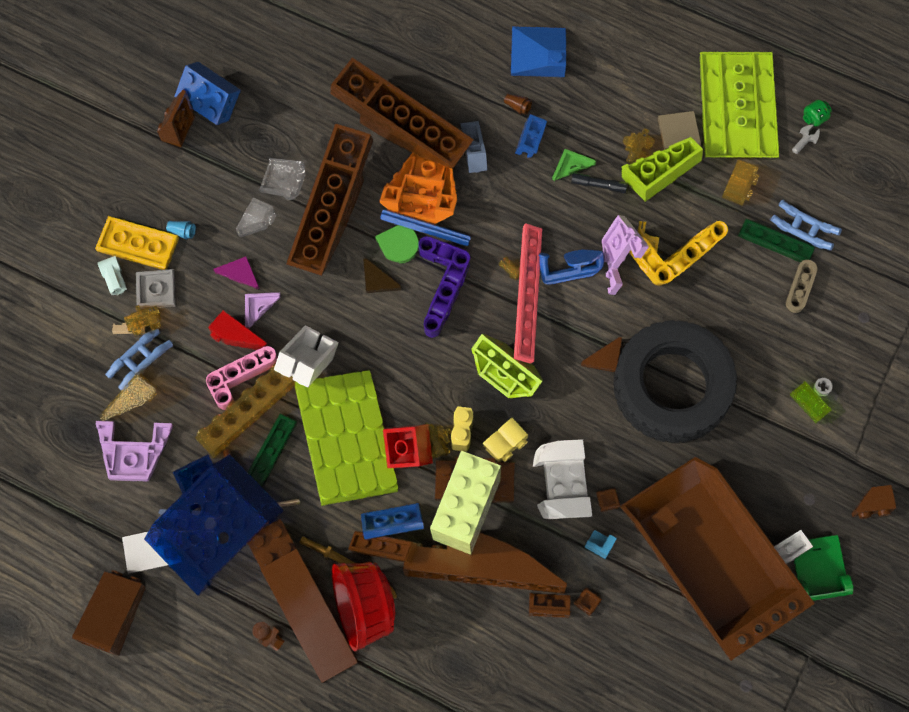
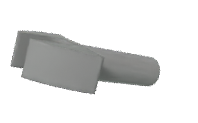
(806, 138)

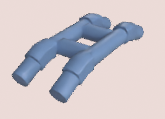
(816, 225)
(138, 346)

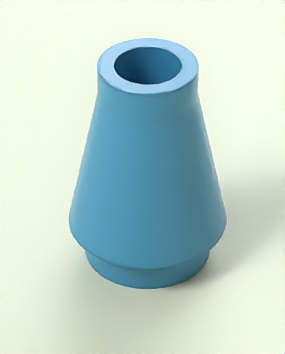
(182, 228)

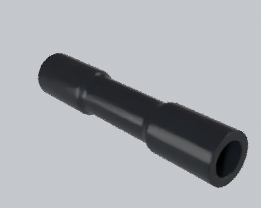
(586, 180)

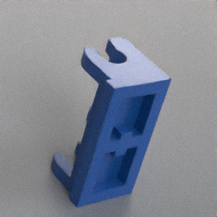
(531, 136)

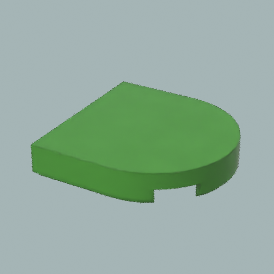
(398, 244)

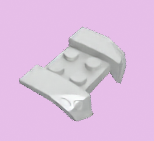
(564, 480)

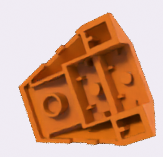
(421, 190)

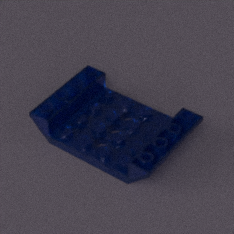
(234, 503)

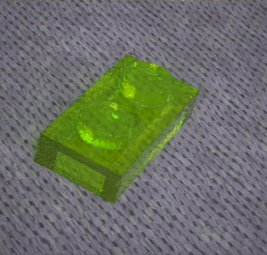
(810, 402)

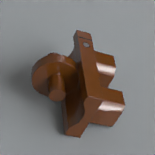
(267, 635)

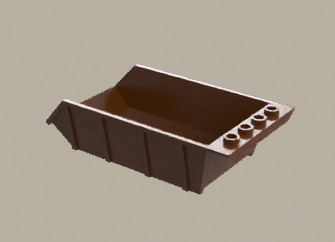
(718, 556)

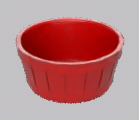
(363, 602)

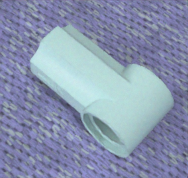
(111, 272)

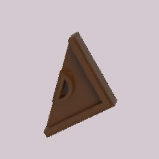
(605, 358)

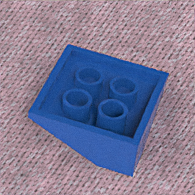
(538, 51)

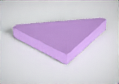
(257, 305)

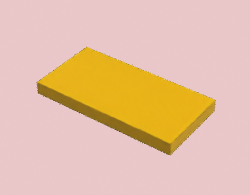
(137, 243)

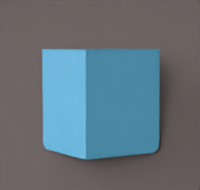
(600, 544)

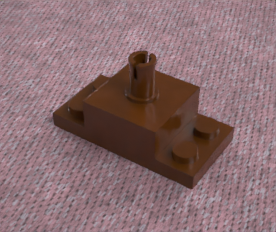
(504, 491)

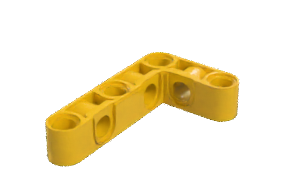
(679, 260)

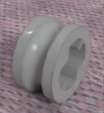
(828, 384)

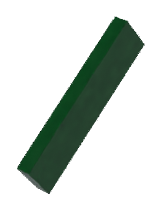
(776, 241)
(272, 449)

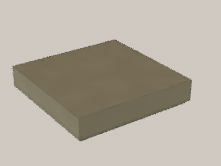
(678, 128)

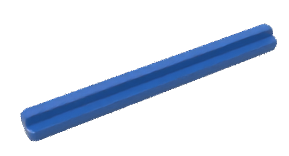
(425, 227)

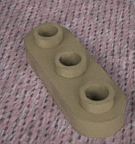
(805, 280)

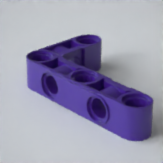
(452, 280)

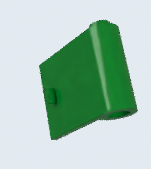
(823, 570)

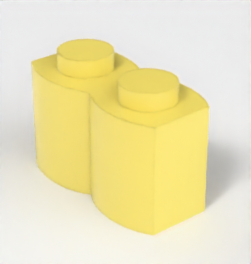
(462, 429)
(506, 440)

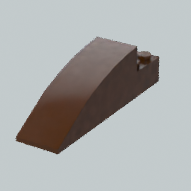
(399, 116)
(331, 200)
(488, 564)
(301, 601)

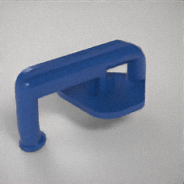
(576, 260)

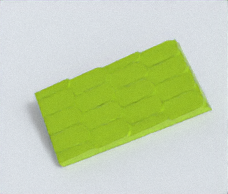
(738, 105)
(345, 437)

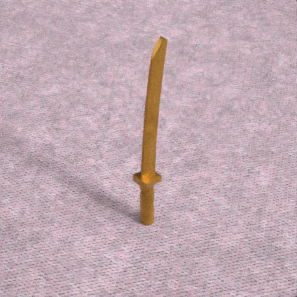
(329, 553)

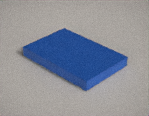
(391, 521)

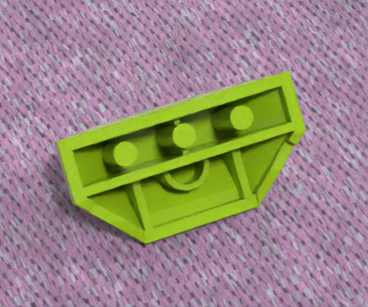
(498, 367)

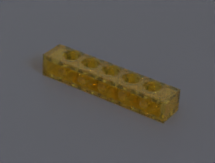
(245, 419)

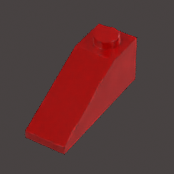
(233, 333)

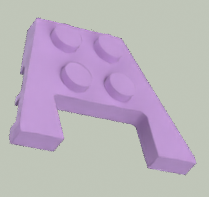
(616, 245)
(132, 459)

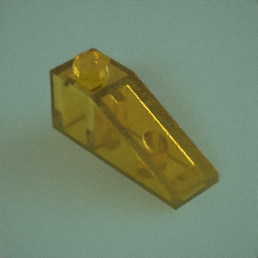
(131, 396)

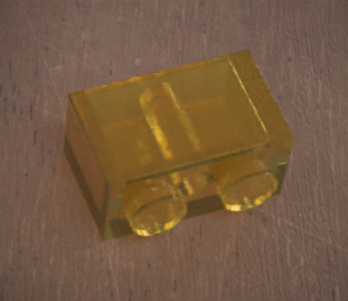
(740, 182)

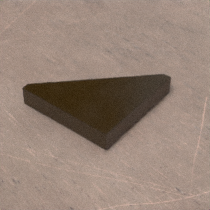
(377, 280)

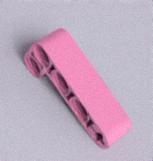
(243, 373)

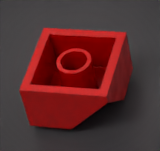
(407, 446)

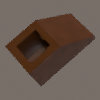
(876, 501)

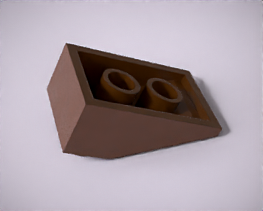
(177, 120)

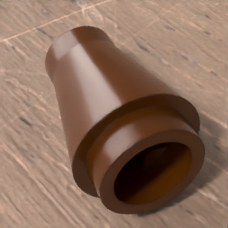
(518, 103)

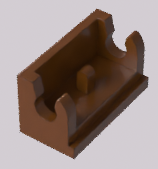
(549, 605)

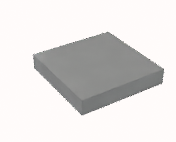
(156, 288)

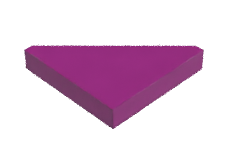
(238, 271)

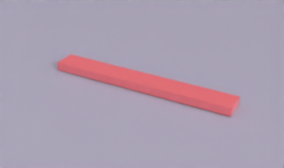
(528, 294)

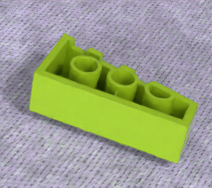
(659, 170)

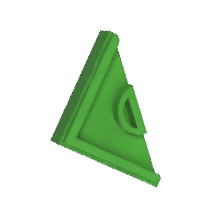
(572, 163)

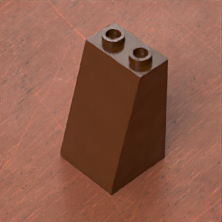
(110, 613)

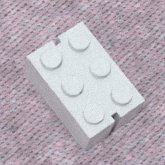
(302, 360)

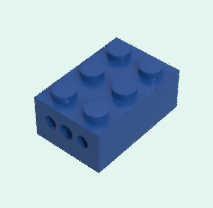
(208, 92)

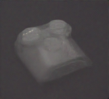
(283, 178)

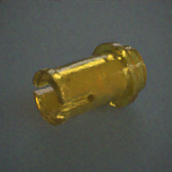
(510, 268)

